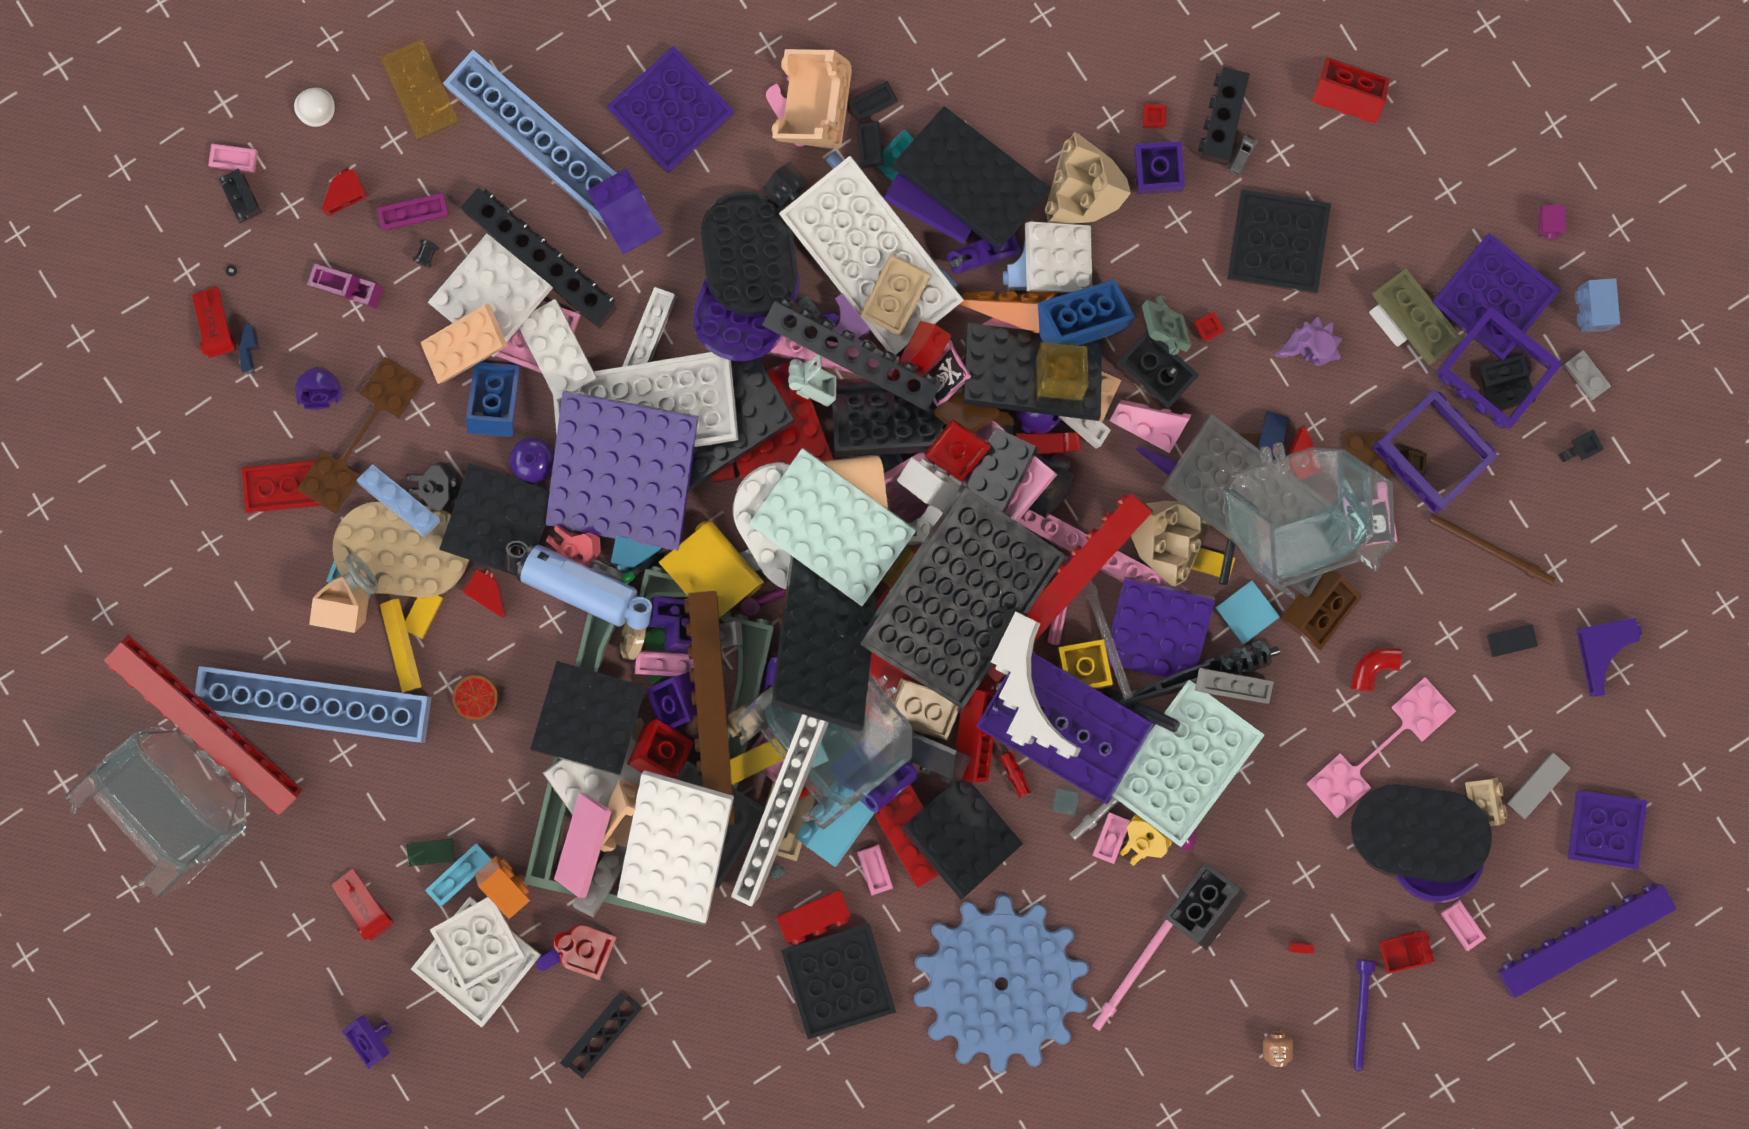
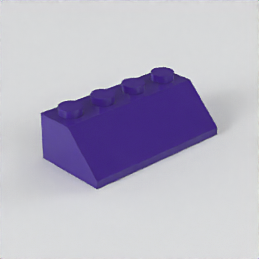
(917, 203)

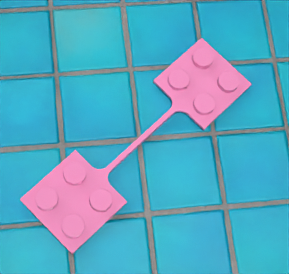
(1420, 710)

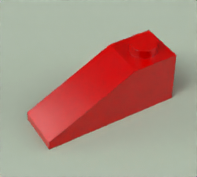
(924, 348)

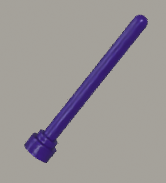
(1365, 969)

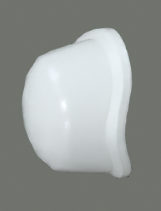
(314, 107)

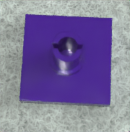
(368, 1040)

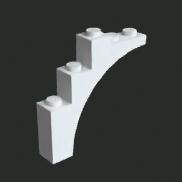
(1030, 721)

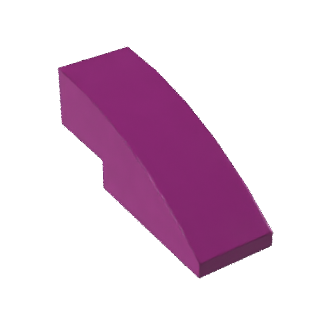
(345, 286)

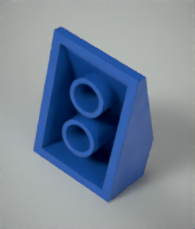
(493, 399)

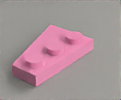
(1150, 424)

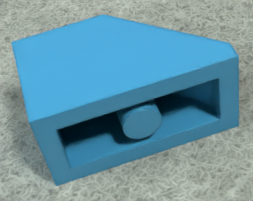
(630, 553)

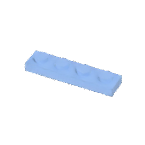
(398, 501)

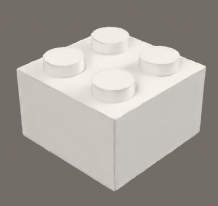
(929, 483)

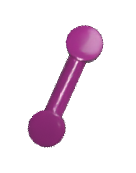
(751, 604)

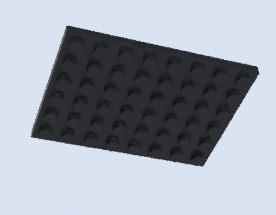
(960, 597)

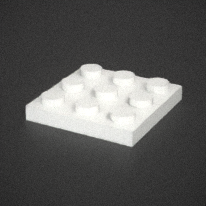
(1058, 257)
(477, 943)

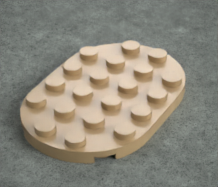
(396, 553)

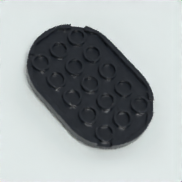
(748, 253)
(1421, 833)

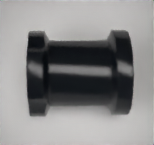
(425, 253)

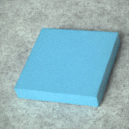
(1247, 612)

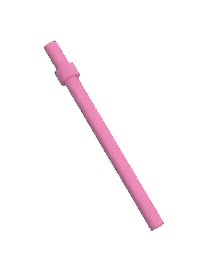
(1110, 1008)

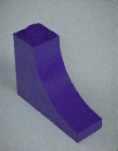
(1600, 645)

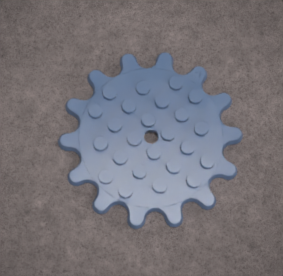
(965, 978)

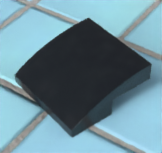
(1506, 381)

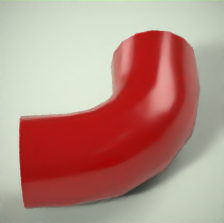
(1373, 663)

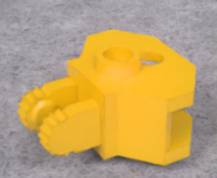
(1145, 840)

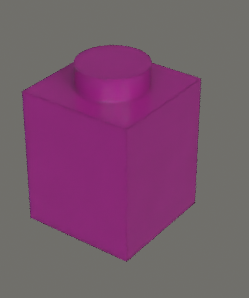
(1551, 221)

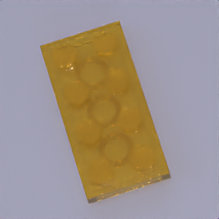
(419, 90)

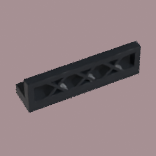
(595, 1028)

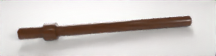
(1531, 569)

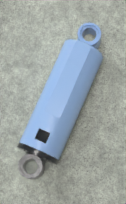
(577, 585)

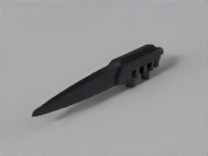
(1238, 663)

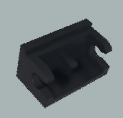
(240, 195)

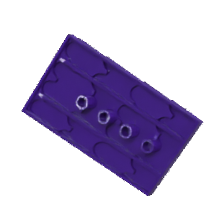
(1095, 723)

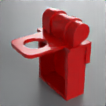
(1406, 951)

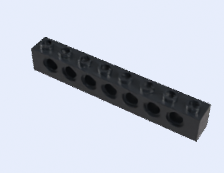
(475, 207)
(838, 354)

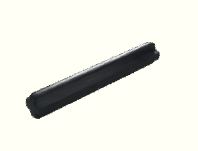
(1146, 712)

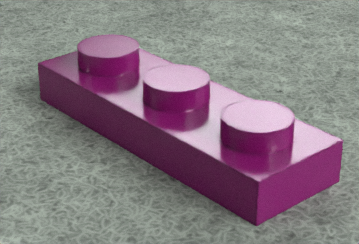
(413, 212)

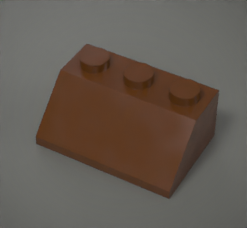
(1324, 610)

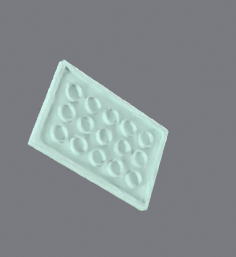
(832, 527)
(1186, 771)

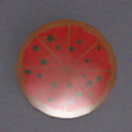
(475, 697)

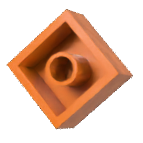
(503, 886)

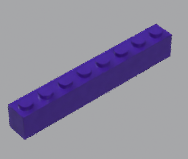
(1586, 940)

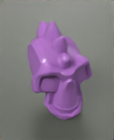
(1313, 343)

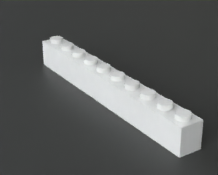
(779, 809)

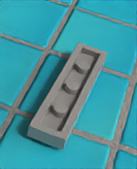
(1234, 685)
(602, 881)

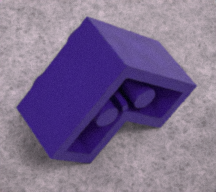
(671, 616)

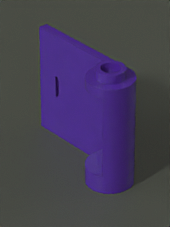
(890, 788)

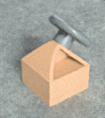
(342, 601)

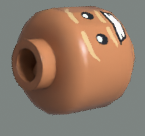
(1278, 1049)

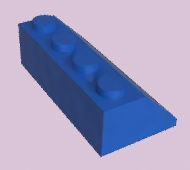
(1084, 315)

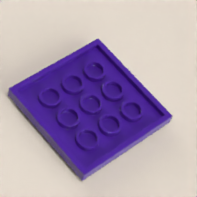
(670, 109)
(1499, 280)
(1159, 627)

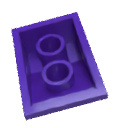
(624, 211)

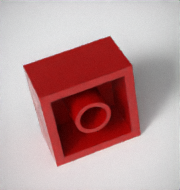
(660, 750)

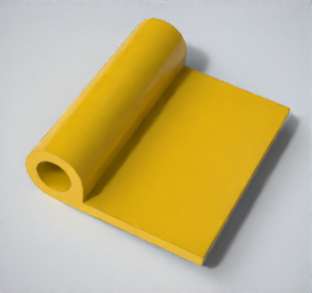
(712, 564)

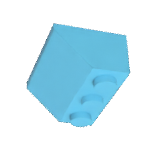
(838, 837)

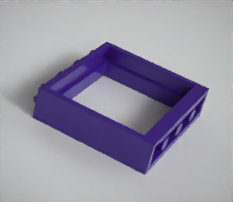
(1482, 405)
(1410, 475)

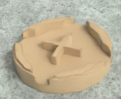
(632, 641)

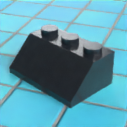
(938, 758)
(1206, 906)

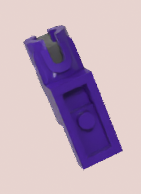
(981, 255)

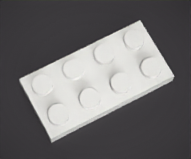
(557, 350)

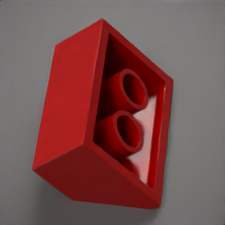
(1351, 90)

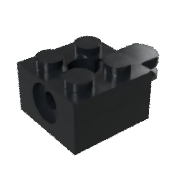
(1058, 488)

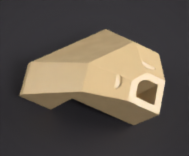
(1085, 184)
(1170, 540)

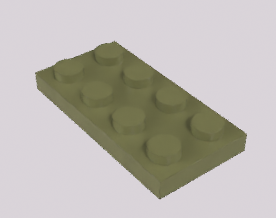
(1417, 316)

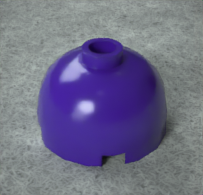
(317, 388)
(1037, 422)
(532, 460)

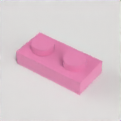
(1111, 838)

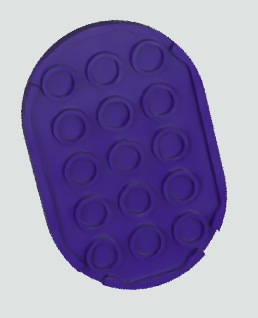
(732, 334)

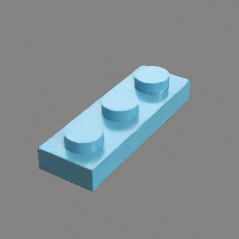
(458, 875)

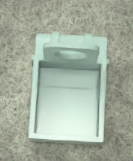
(812, 380)

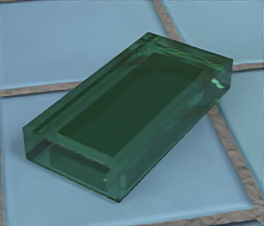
(430, 852)

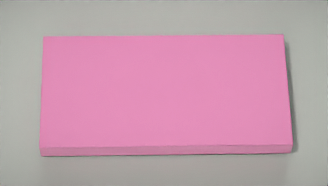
(582, 845)

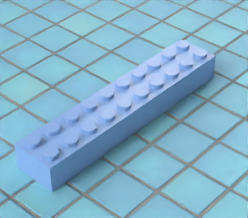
(528, 129)
(314, 704)

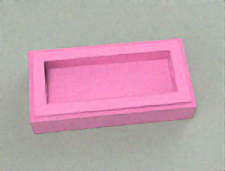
(233, 158)
(875, 869)
(1462, 925)

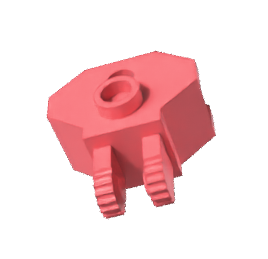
(577, 547)

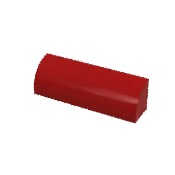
(974, 741)

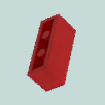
(814, 917)

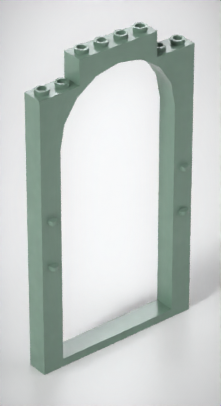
(595, 638)

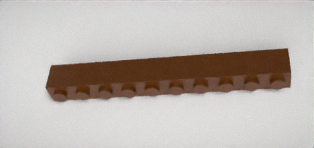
(709, 693)

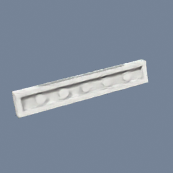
(650, 327)

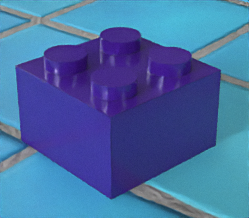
(1159, 167)
(673, 700)

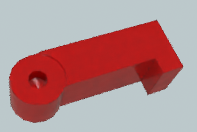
(1053, 443)

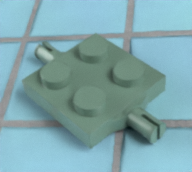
(1166, 325)

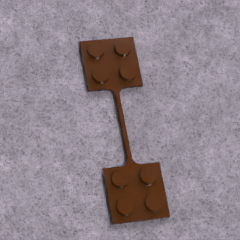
(1356, 443)
(330, 479)

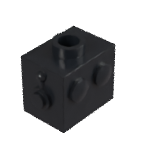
(785, 184)

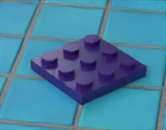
(1607, 829)

